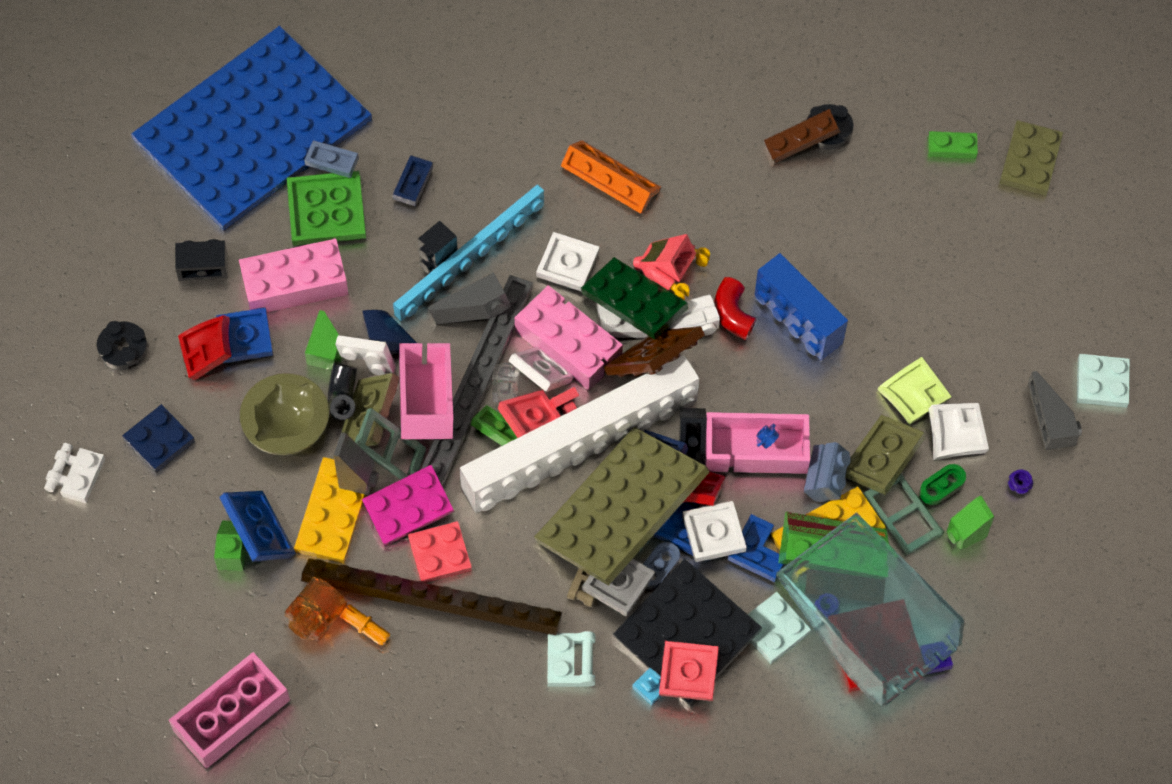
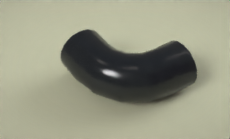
(341, 391)

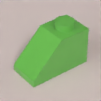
(321, 346)
(970, 524)
(229, 548)

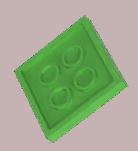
(325, 208)

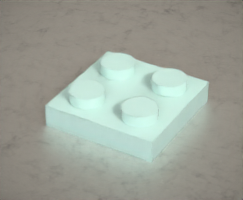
(1103, 380)
(780, 628)

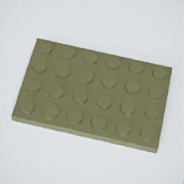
(621, 505)

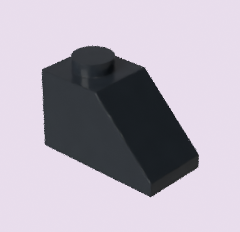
(693, 432)

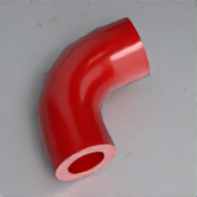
(729, 312)

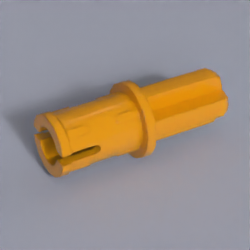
(365, 624)

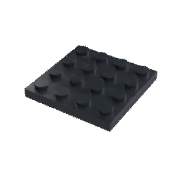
(687, 611)

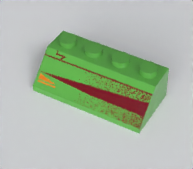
(804, 531)

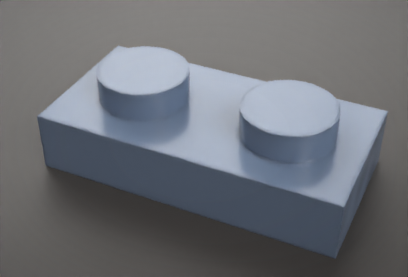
(331, 159)

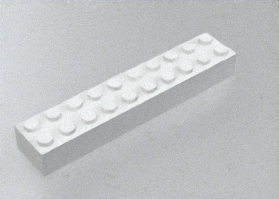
(578, 434)

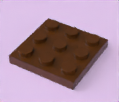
(651, 354)

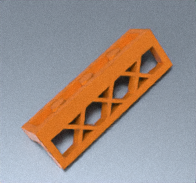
(609, 176)

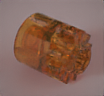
(315, 609)

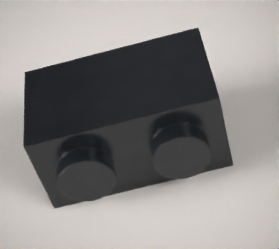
(436, 246)
(201, 260)

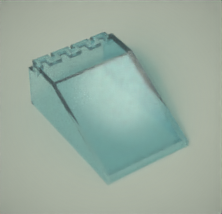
(872, 610)

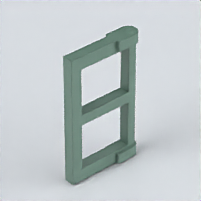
(370, 417)
(916, 505)

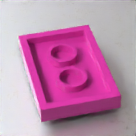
(408, 505)

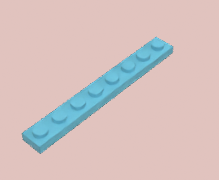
(465, 256)

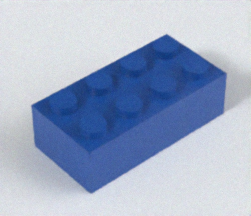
(800, 307)

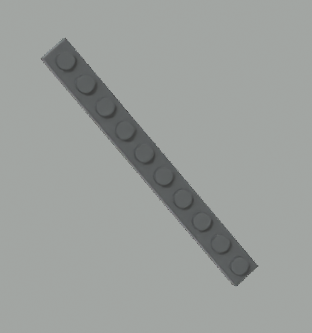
(478, 376)

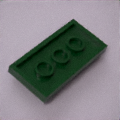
(634, 298)

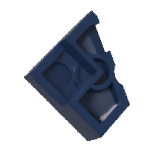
(384, 328)

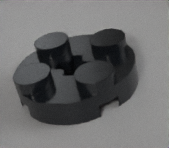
(844, 122)
(128, 356)

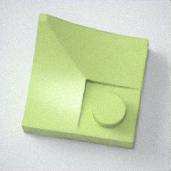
(914, 390)

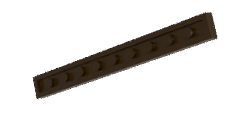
(434, 597)

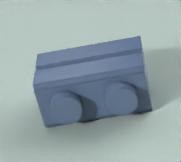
(827, 472)

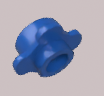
(767, 436)

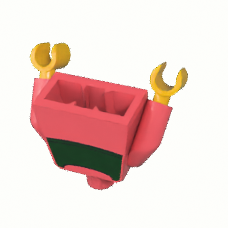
(668, 261)

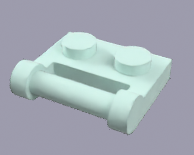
(562, 660)

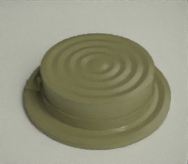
(284, 414)

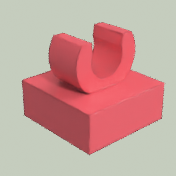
(565, 400)

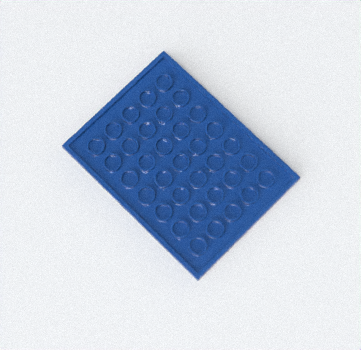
(250, 127)

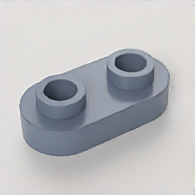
(661, 567)

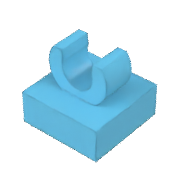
(648, 686)

